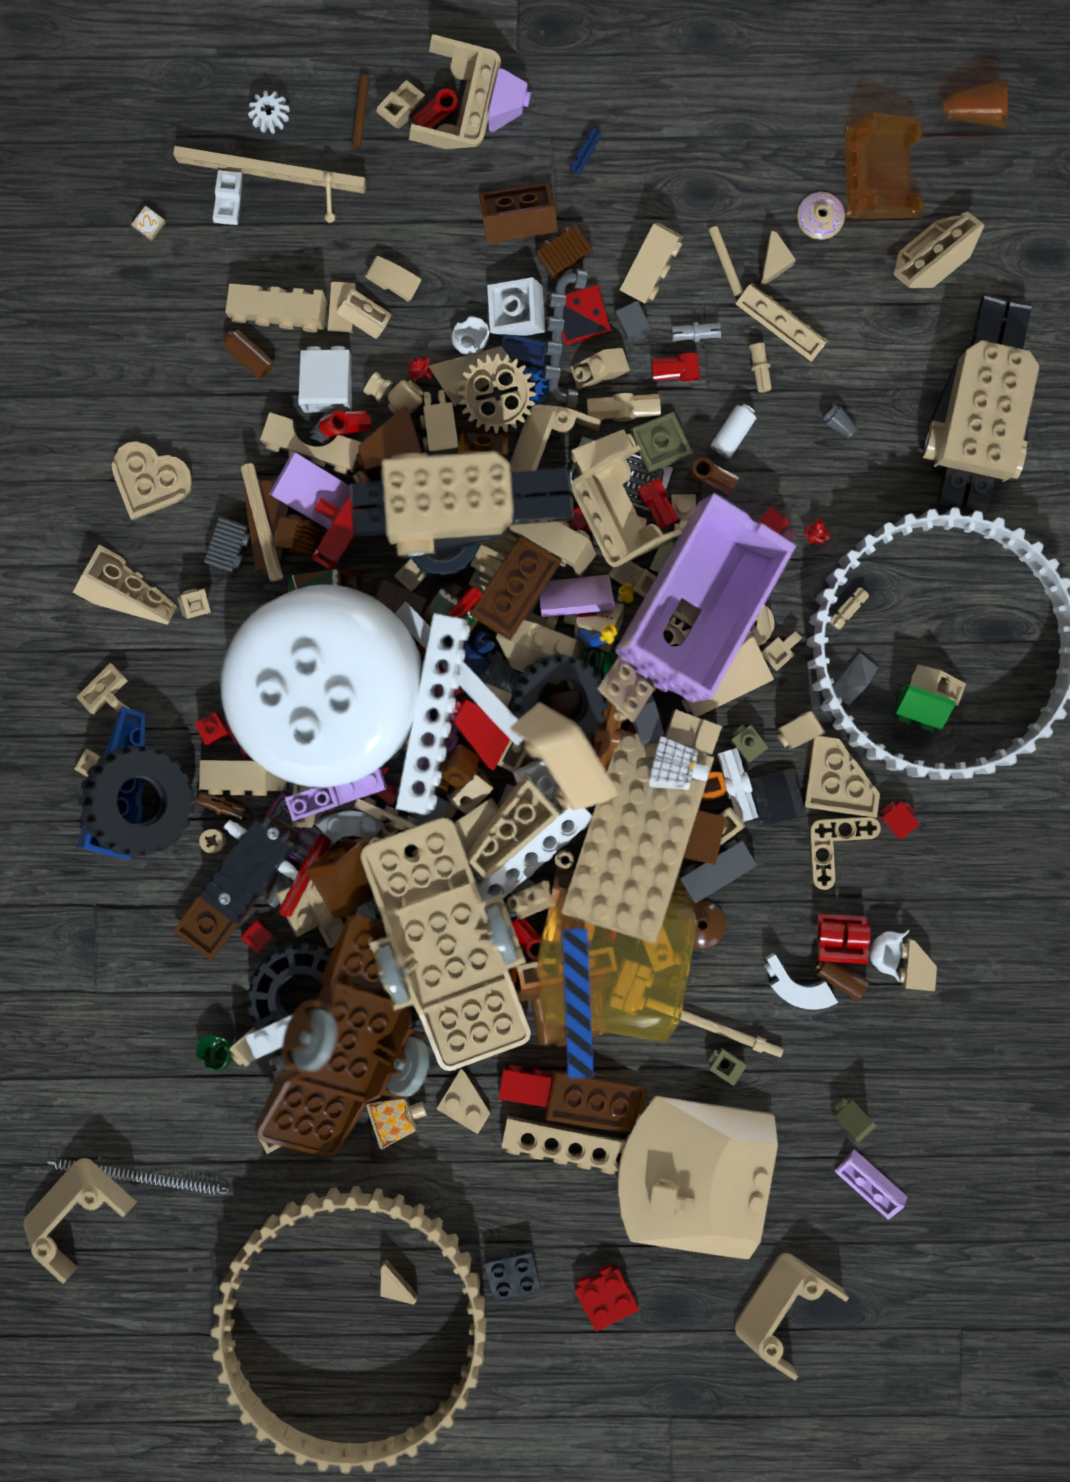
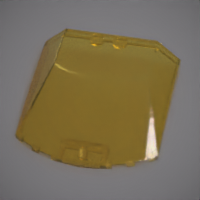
(633, 982)

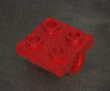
(843, 938)

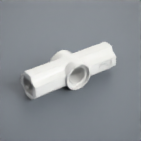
(737, 784)

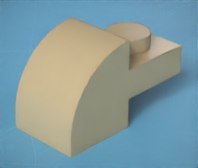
(400, 104)

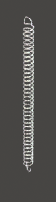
(145, 1179)

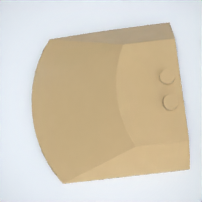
(717, 1158)

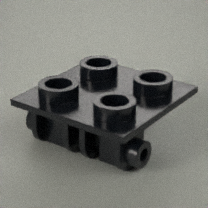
(512, 1275)

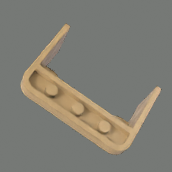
(480, 70)
(537, 430)
(612, 513)
(567, 756)
(82, 1184)
(772, 1300)

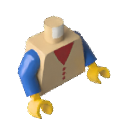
(601, 627)

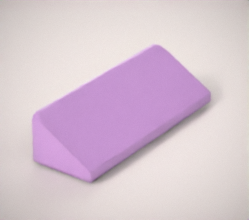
(871, 1184)

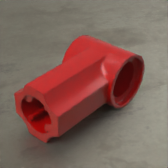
(434, 112)
(683, 367)
(345, 423)
(655, 499)
(526, 936)

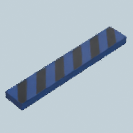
(578, 1003)

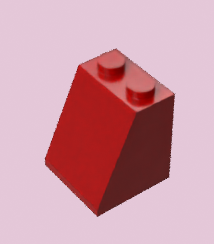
(479, 732)

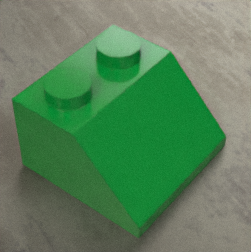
(922, 708)

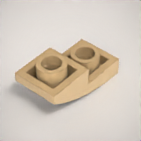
(393, 277)

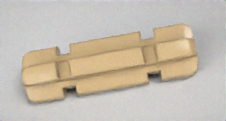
(849, 608)

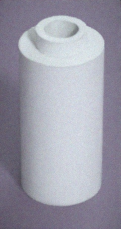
(733, 431)

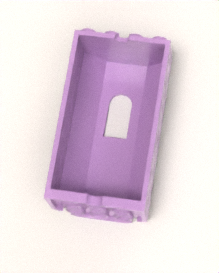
(727, 572)

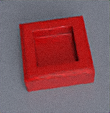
(257, 936)

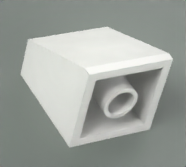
(325, 380)

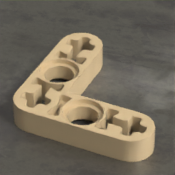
(827, 842)

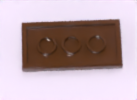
(515, 587)
(595, 1102)

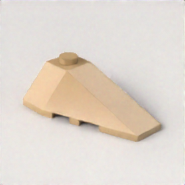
(116, 587)

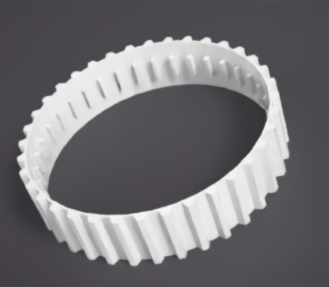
(1054, 587)

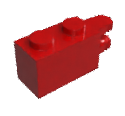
(525, 1086)

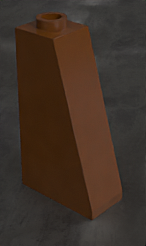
(274, 510)

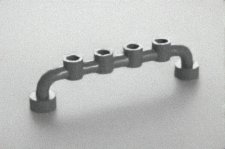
(556, 324)

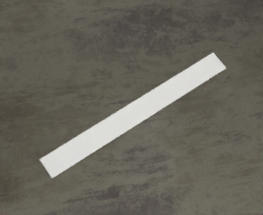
(468, 680)

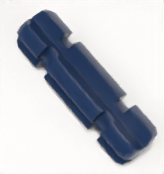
(585, 151)

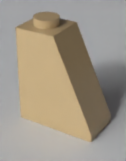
(594, 452)

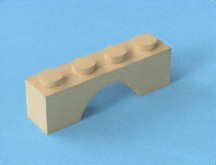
(281, 434)

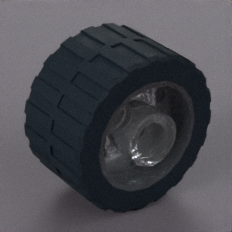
(447, 564)

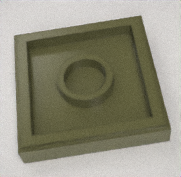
(661, 442)

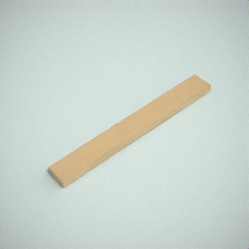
(268, 169)

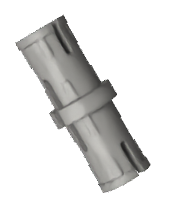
(696, 331)

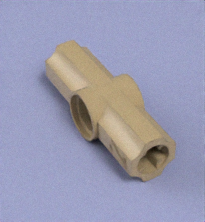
(624, 406)

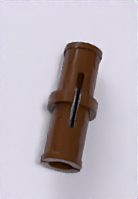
(221, 805)

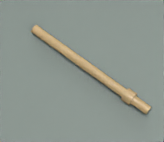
(758, 1044)

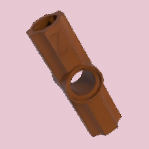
(607, 737)

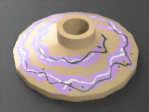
(815, 225)

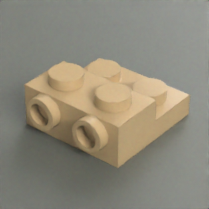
(309, 912)

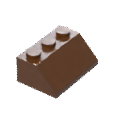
(518, 212)

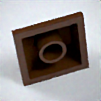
(477, 441)

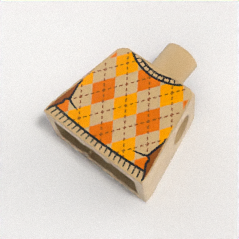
(394, 1118)

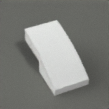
(228, 197)

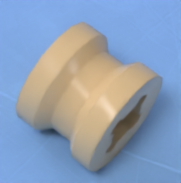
(378, 387)
(216, 842)

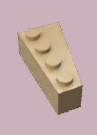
(512, 827)

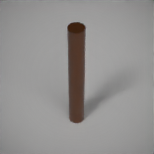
(360, 111)

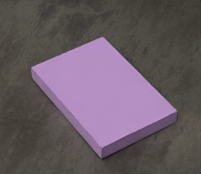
(303, 485)
(577, 596)

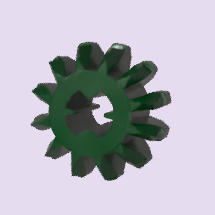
(599, 660)

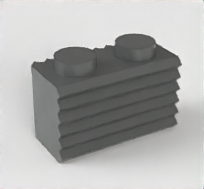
(227, 545)
(500, 673)

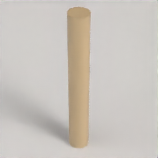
(726, 261)

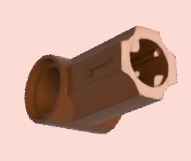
(716, 476)

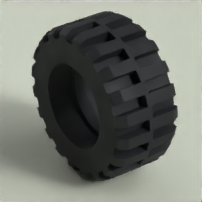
(570, 669)

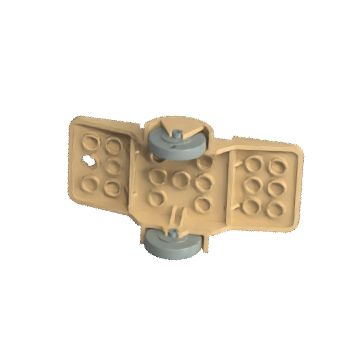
(445, 945)

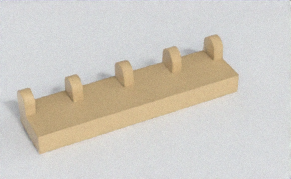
(781, 322)

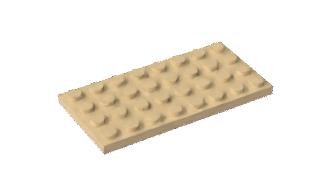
(634, 846)

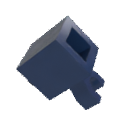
(476, 654)

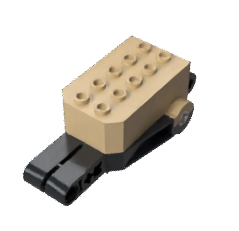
(984, 409)
(455, 501)

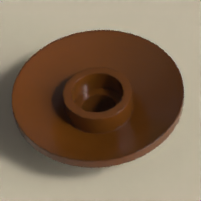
(715, 922)

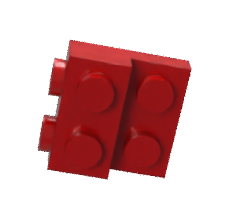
(605, 1297)

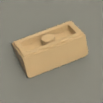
(364, 313)

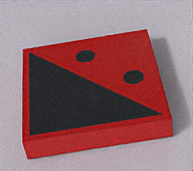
(584, 316)

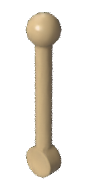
(329, 216)

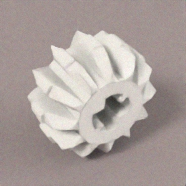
(260, 115)

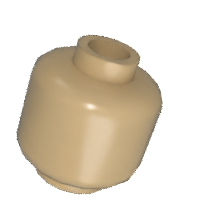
(404, 395)

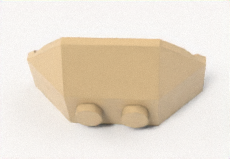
(938, 251)
(536, 641)

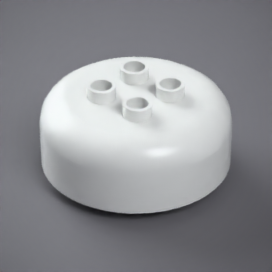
(321, 685)

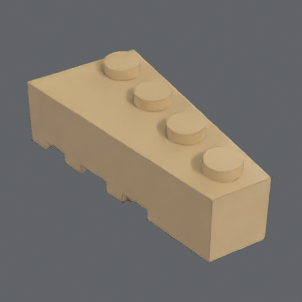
(276, 307)
(556, 537)

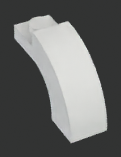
(803, 996)

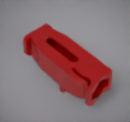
(338, 536)

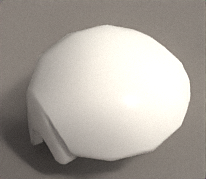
(470, 335)

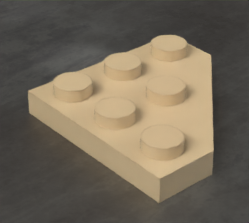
(838, 781)

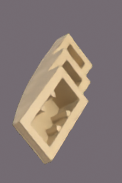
(641, 582)

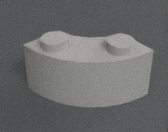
(347, 823)

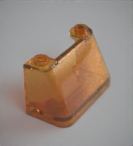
(880, 167)

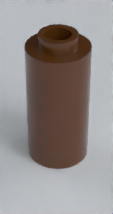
(248, 354)
(842, 978)

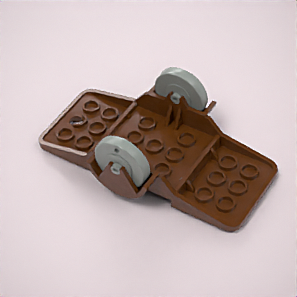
(342, 1051)

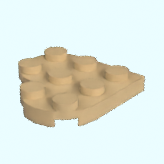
(149, 480)

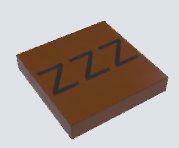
(394, 597)

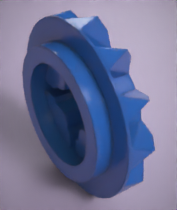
(541, 388)

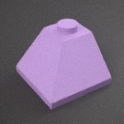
(508, 100)

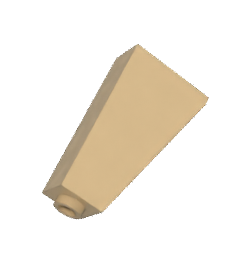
(744, 675)

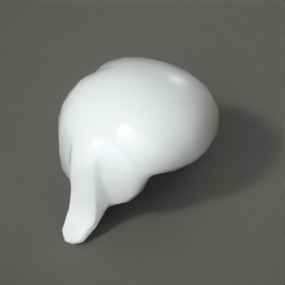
(886, 952)

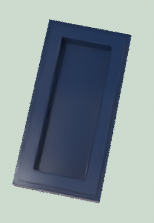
(524, 349)

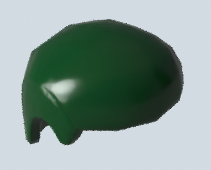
(214, 1052)

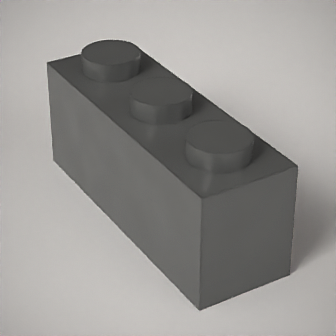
(708, 877)

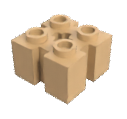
(693, 732)

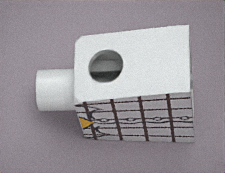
(676, 766)

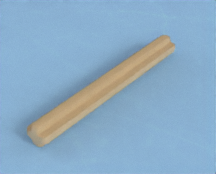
(261, 522)

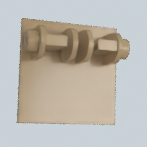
(625, 690)

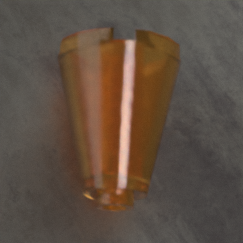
(980, 105)

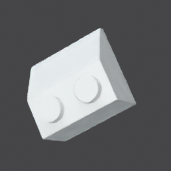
(516, 307)

